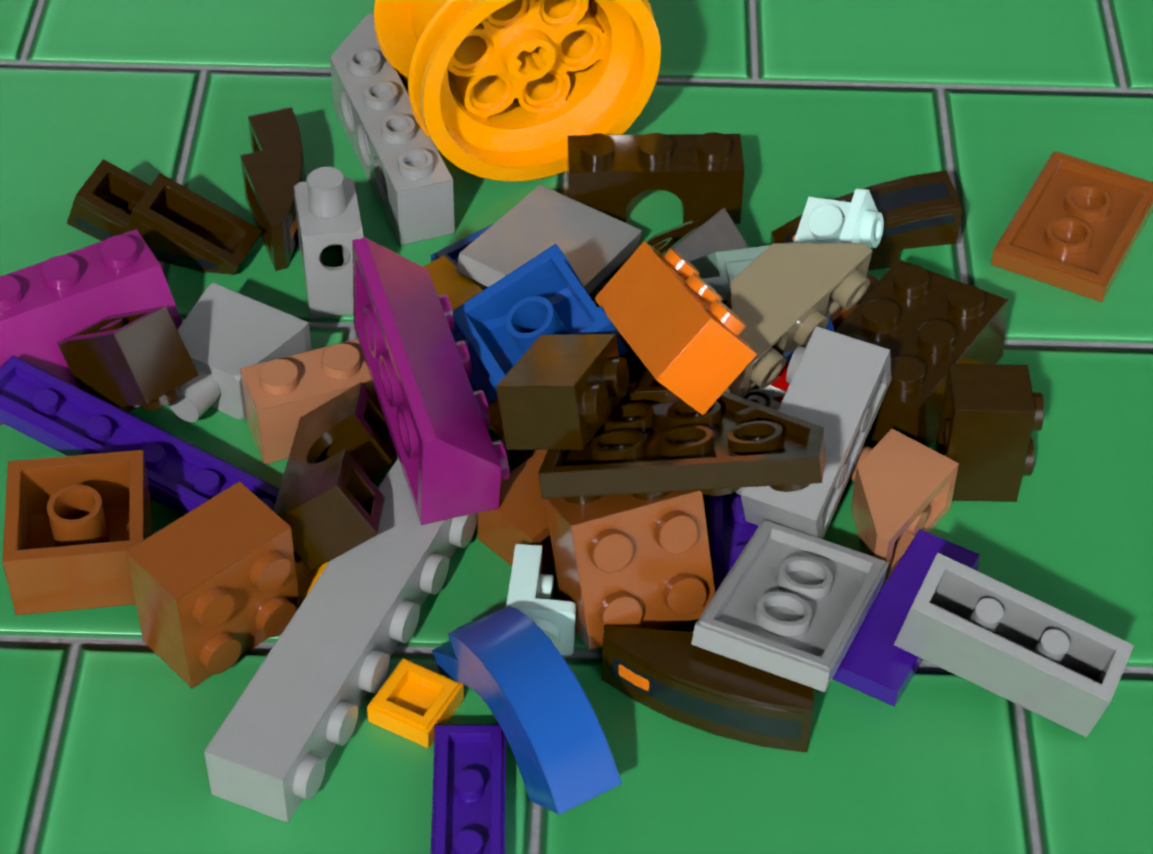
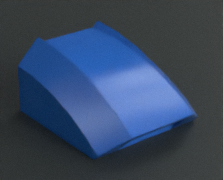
(513, 313)

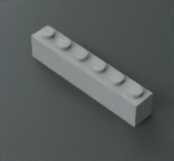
(331, 657)

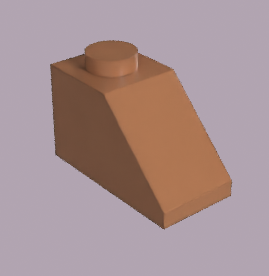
(898, 492)

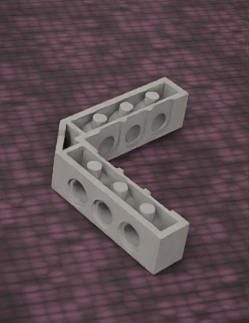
(387, 140)

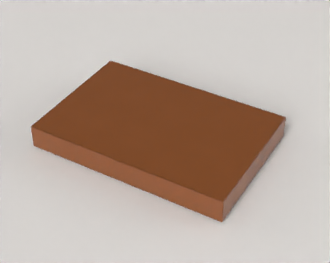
(1075, 226)

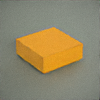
(415, 702)

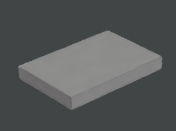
(587, 237)
(791, 605)

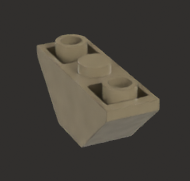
(790, 294)

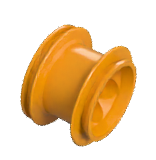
(518, 76)

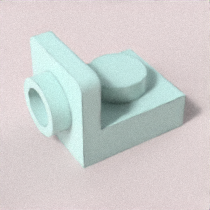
(842, 221)
(533, 593)

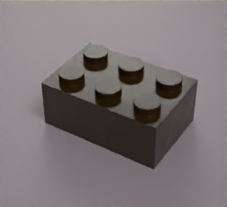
(926, 327)

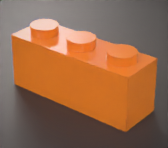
(676, 325)

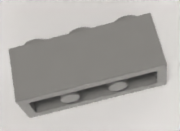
(837, 387)
(1014, 645)

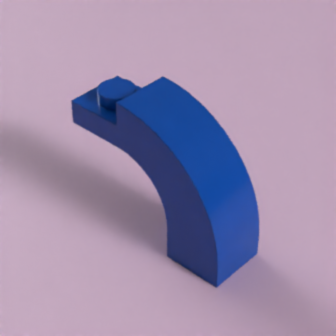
(536, 705)

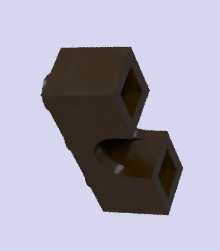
(697, 168)
(327, 475)

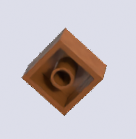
(72, 530)
(632, 561)
(214, 584)

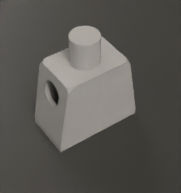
(327, 218)
(228, 334)

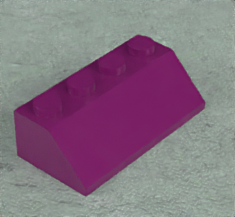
(73, 292)
(425, 387)

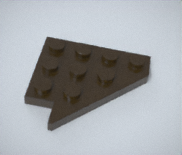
(665, 445)

